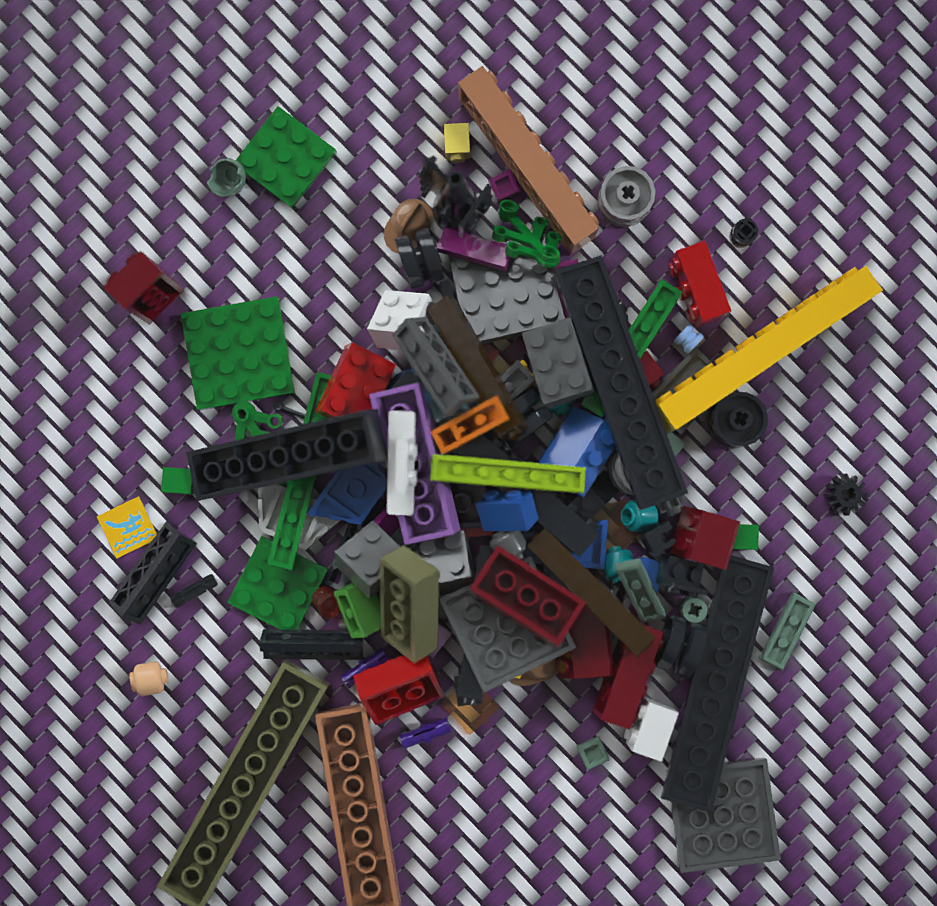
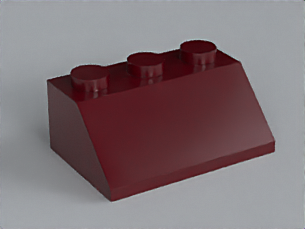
(592, 651)

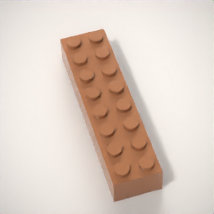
(527, 160)
(358, 806)

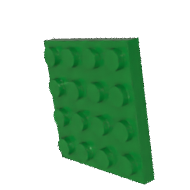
(237, 353)

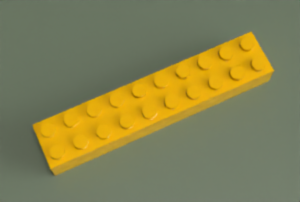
(769, 347)

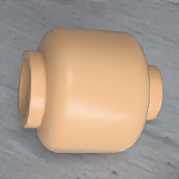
(148, 678)

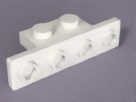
(401, 459)

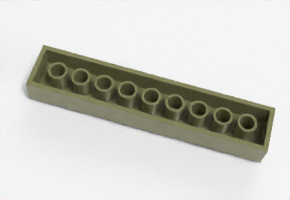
(243, 785)

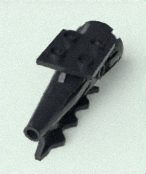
(455, 202)

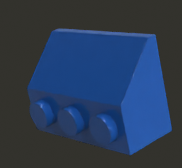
(580, 442)

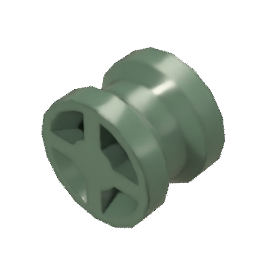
(689, 608)

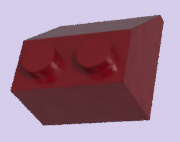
(705, 537)

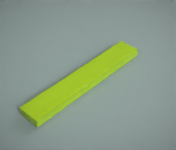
(507, 473)

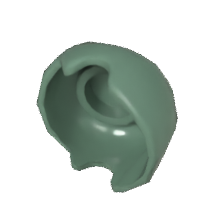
(226, 178)

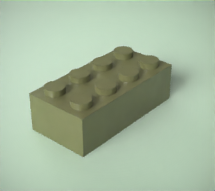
(409, 603)

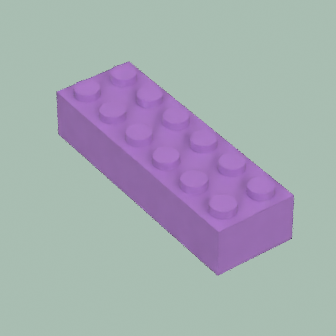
(433, 500)

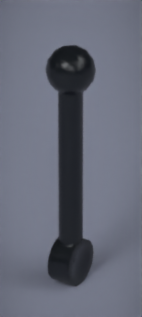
(278, 406)

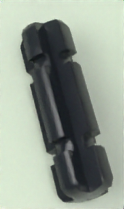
(194, 590)

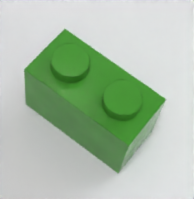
(359, 612)

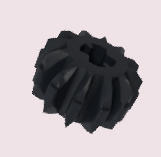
(855, 493)

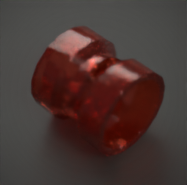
(326, 602)

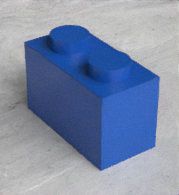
(507, 511)

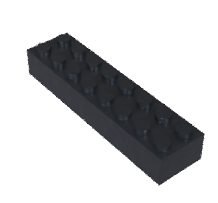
(287, 454)

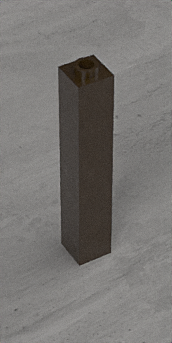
(476, 363)
(589, 589)

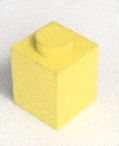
(457, 142)

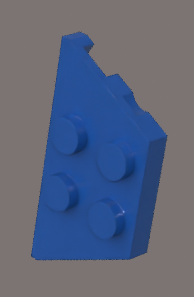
(351, 494)

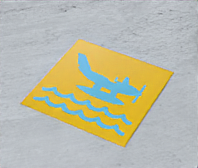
(127, 527)

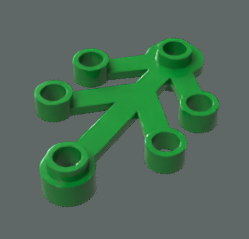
(545, 255)
(250, 420)

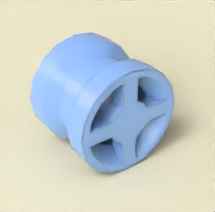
(688, 339)

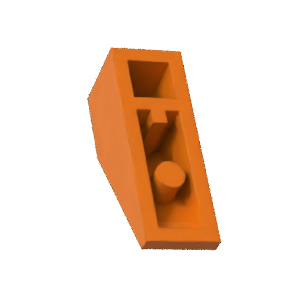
(470, 425)

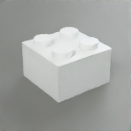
(392, 311)
(652, 730)

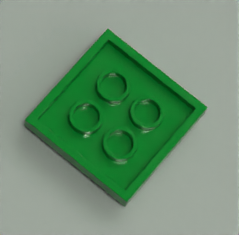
(285, 157)
(276, 593)

